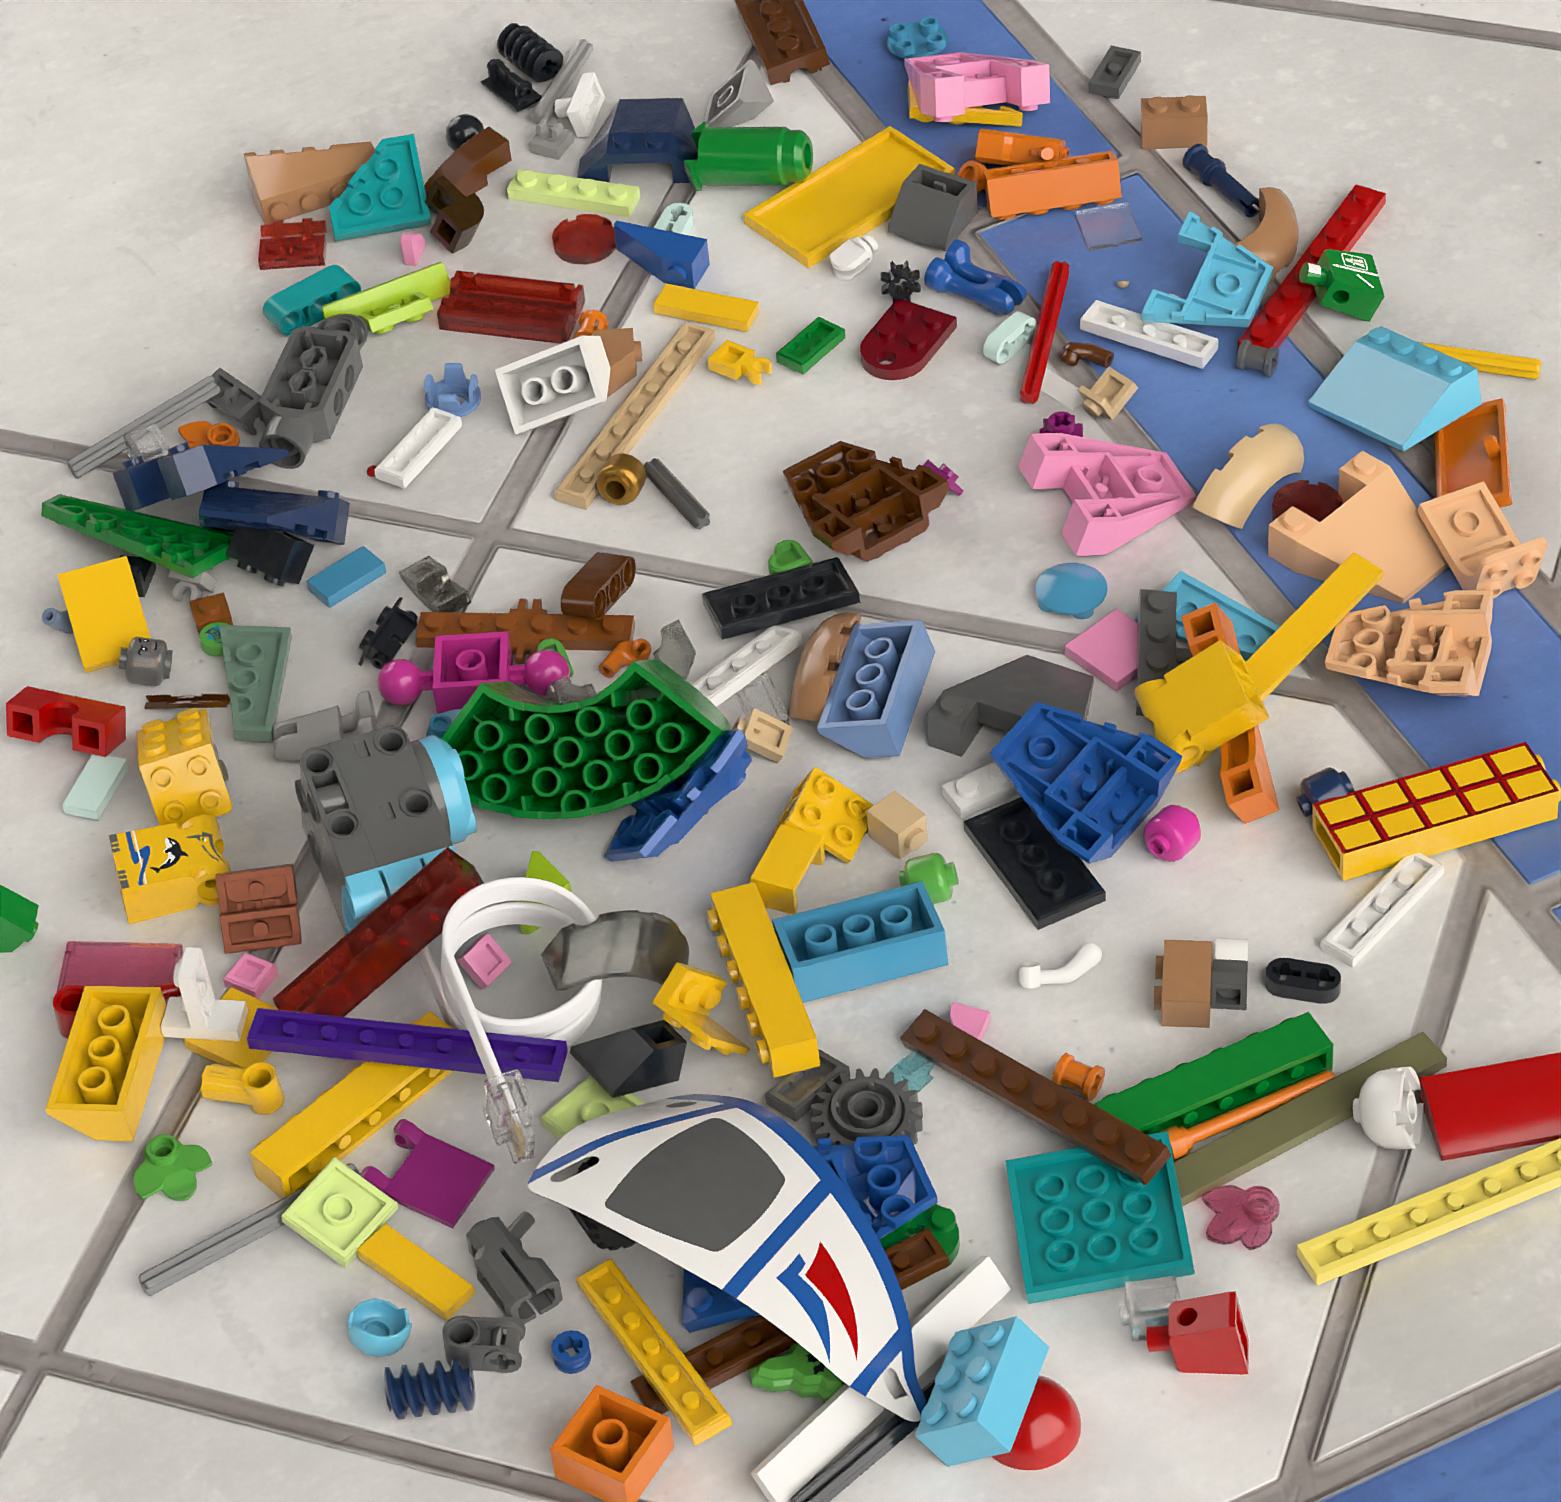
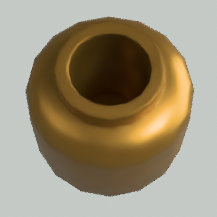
(621, 479)

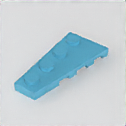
(1250, 628)

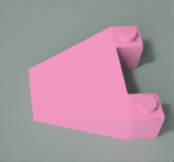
(962, 80)
(1112, 487)

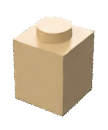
(897, 825)

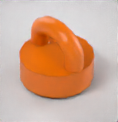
(973, 171)

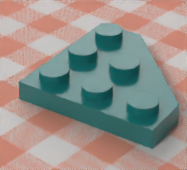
(383, 193)

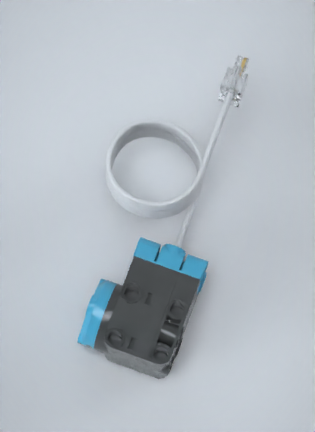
(376, 819)

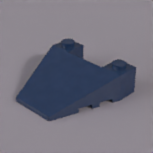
(187, 471)
(308, 516)

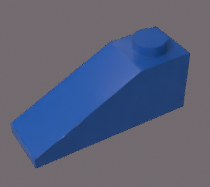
(664, 254)

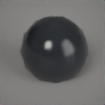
(462, 129)

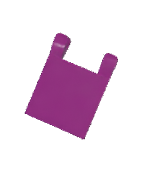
(434, 1177)

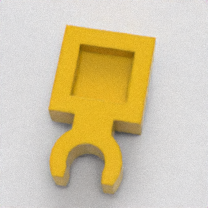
(736, 360)

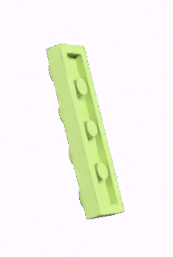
(573, 192)

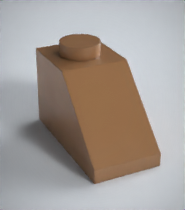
(621, 354)

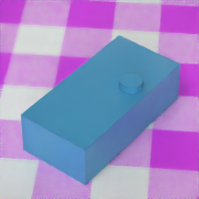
(862, 941)

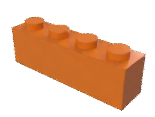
(1052, 184)

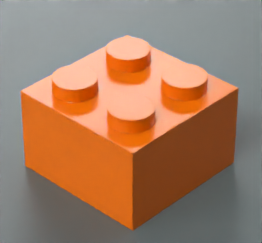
(612, 1447)

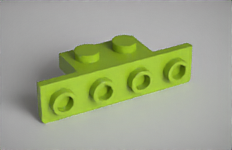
(395, 300)

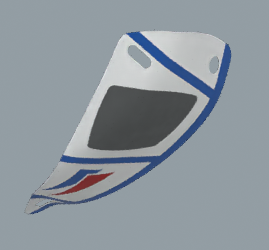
(753, 1214)

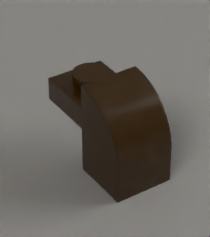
(457, 214)

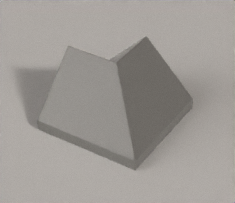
(738, 98)

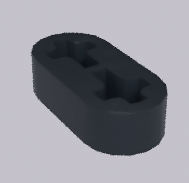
(1303, 980)

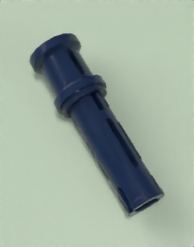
(1213, 173)

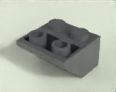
(933, 207)

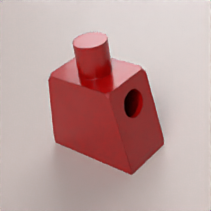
(1204, 1335)

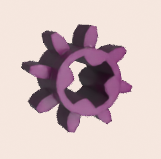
(1062, 423)

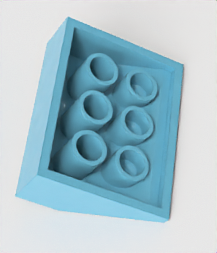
(1397, 389)

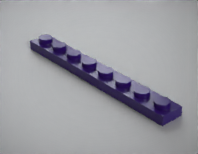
(402, 1044)

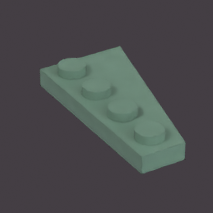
(255, 677)

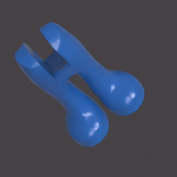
(961, 277)

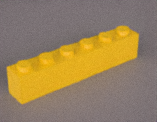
(763, 980)
(341, 1120)

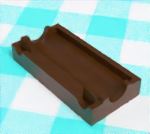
(782, 37)

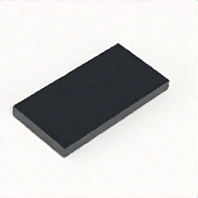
(780, 598)
(1032, 865)

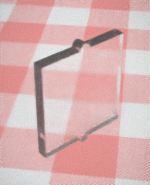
(1108, 227)

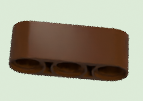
(598, 585)

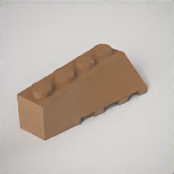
(302, 181)

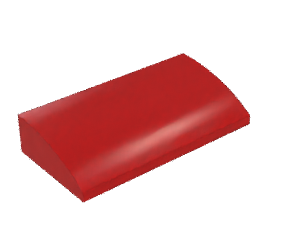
(1494, 1106)

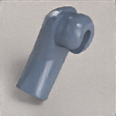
(57, 620)

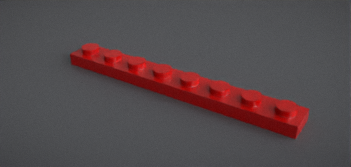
(1294, 297)

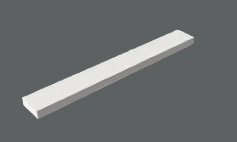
(850, 1412)

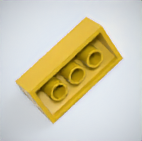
(109, 1061)

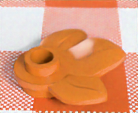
(205, 433)

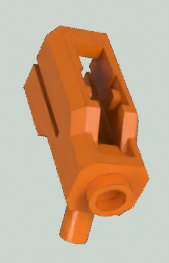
(1017, 149)

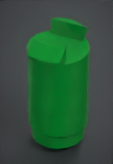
(749, 156)

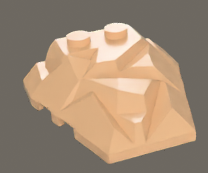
(1422, 648)

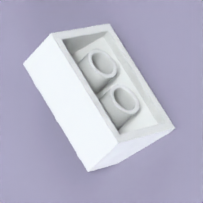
(555, 383)

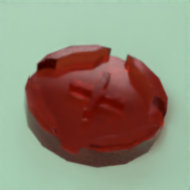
(584, 239)
(1312, 499)

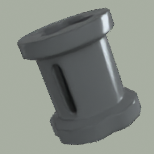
(1257, 358)

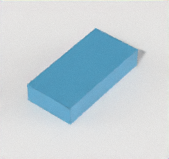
(346, 576)

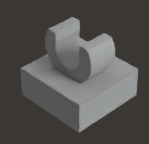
(550, 140)
(200, 583)

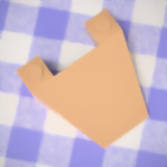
(1373, 522)

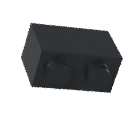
(271, 552)

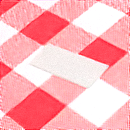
(1061, 390)

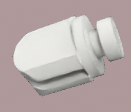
(853, 256)

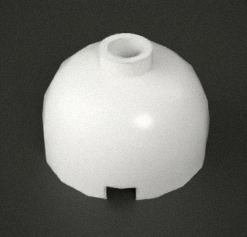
(1390, 1108)

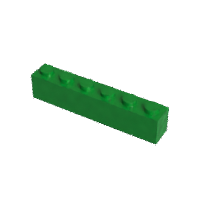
(1225, 1077)

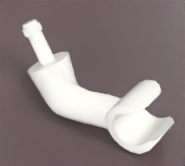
(1088, 956)

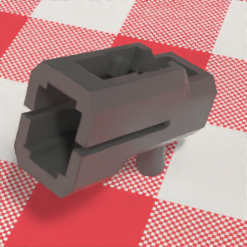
(509, 1272)

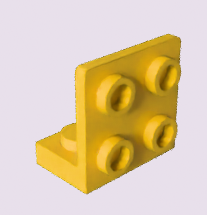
(828, 809)
(686, 1002)

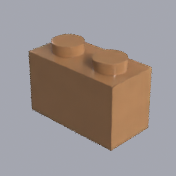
(1173, 122)
(1185, 983)

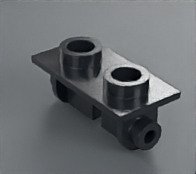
(509, 86)
(392, 623)

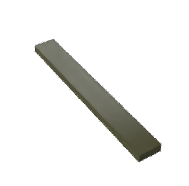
(1296, 1120)

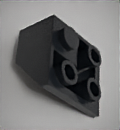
(633, 1058)

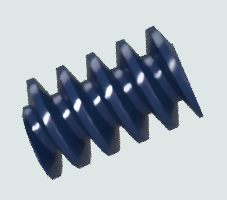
(430, 1389)

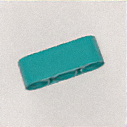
(302, 302)

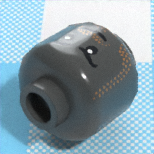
(146, 661)

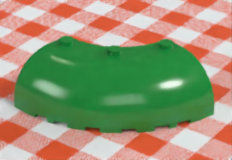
(583, 755)

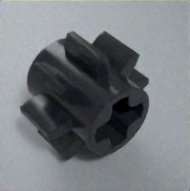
(907, 287)

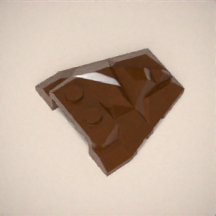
(863, 502)

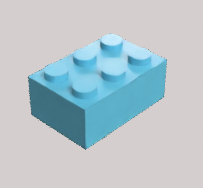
(982, 1391)

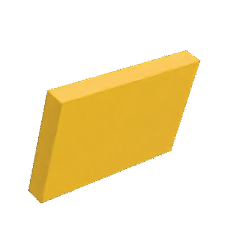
(103, 611)

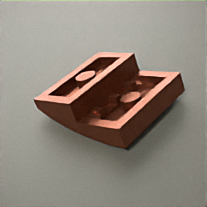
(258, 908)

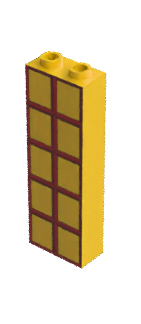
(1436, 810)

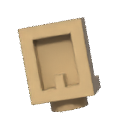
(764, 734)

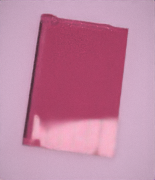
(119, 964)

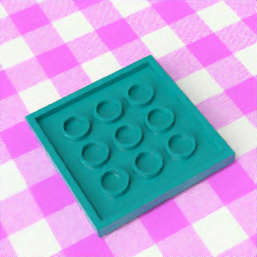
(1094, 1226)

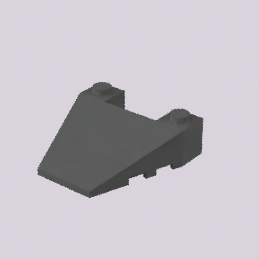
(1002, 699)

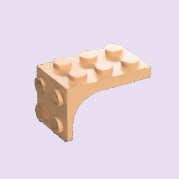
(1480, 541)

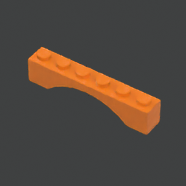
(1243, 759)

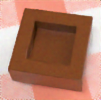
(210, 610)

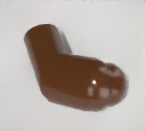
(1087, 351)

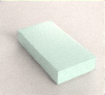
(95, 786)

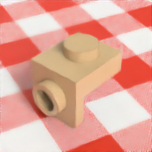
(1108, 394)

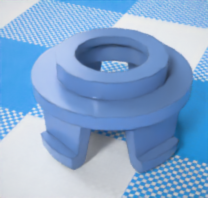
(445, 392)

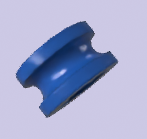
(563, 1360)

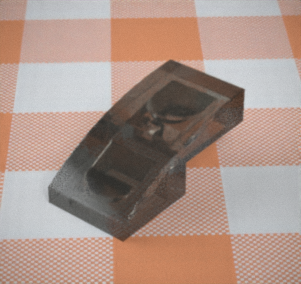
(433, 586)

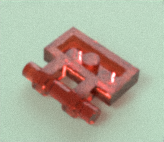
(292, 252)

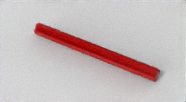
(1044, 332)

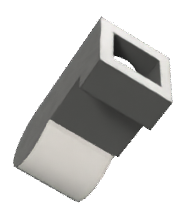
(1230, 972)

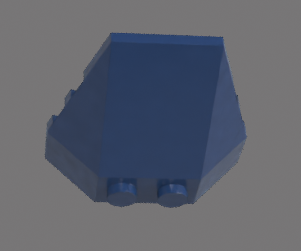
(642, 133)

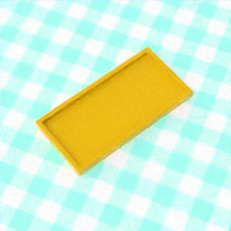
(841, 197)

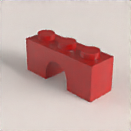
(40, 713)

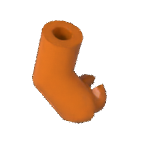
(624, 655)

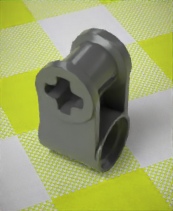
(484, 1342)

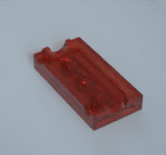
(511, 307)

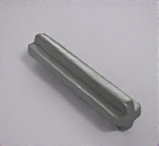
(677, 493)

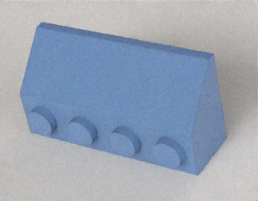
(878, 687)

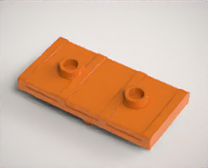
(1475, 452)

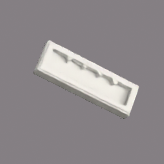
(418, 447)

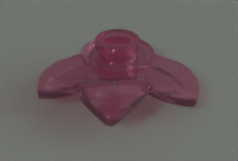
(1237, 1217)

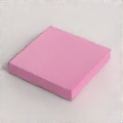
(1108, 649)

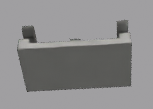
(236, 400)

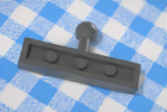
(1157, 637)

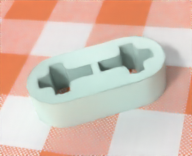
(676, 218)
(1009, 337)

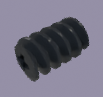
(529, 52)

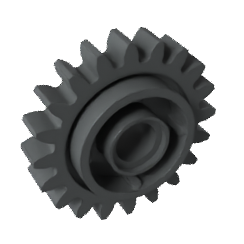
(866, 1109)

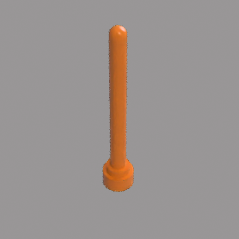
(1183, 1139)

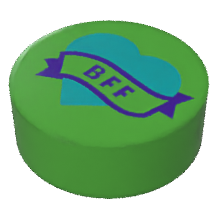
(211, 639)

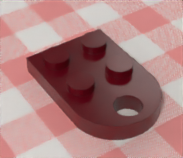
(907, 338)

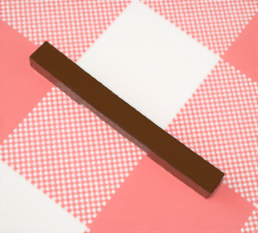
(203, 701)

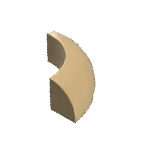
(1250, 472)

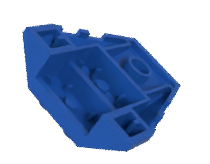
(1084, 777)

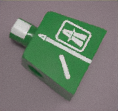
(1345, 282)

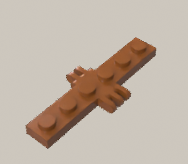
(529, 628)

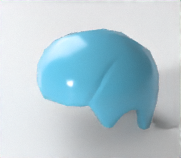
(378, 1327)

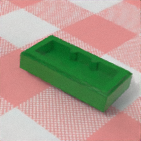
(810, 345)

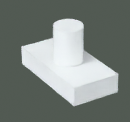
(583, 106)

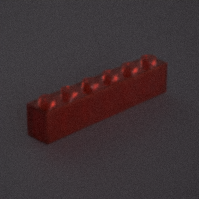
(382, 940)

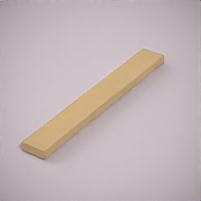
(636, 412)

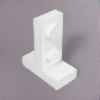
(197, 1011)

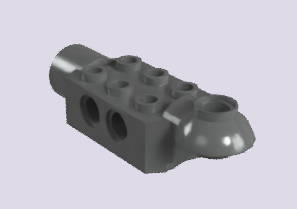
(311, 386)

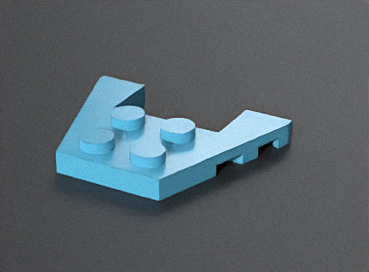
(1225, 288)

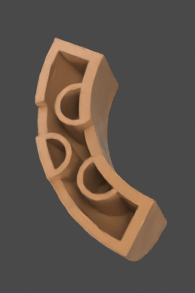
(1278, 232)
(818, 664)

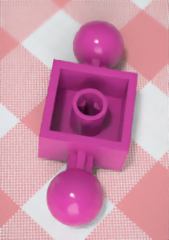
(462, 665)

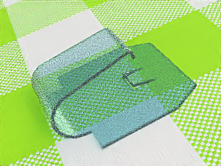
(915, 1070)

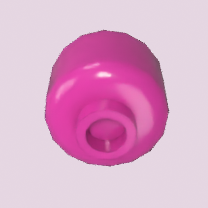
(1172, 833)

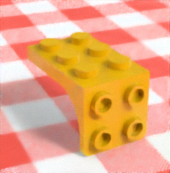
(182, 768)

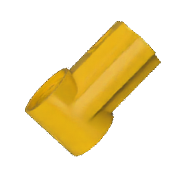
(251, 1085)

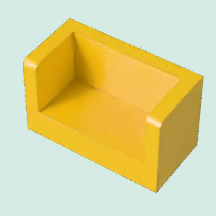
(785, 866)

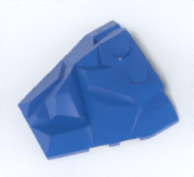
(676, 809)
(882, 1178)

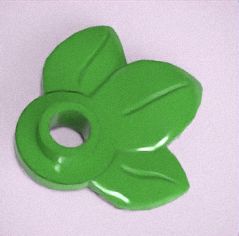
(170, 1173)

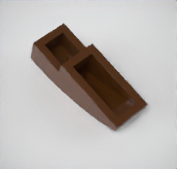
(473, 162)

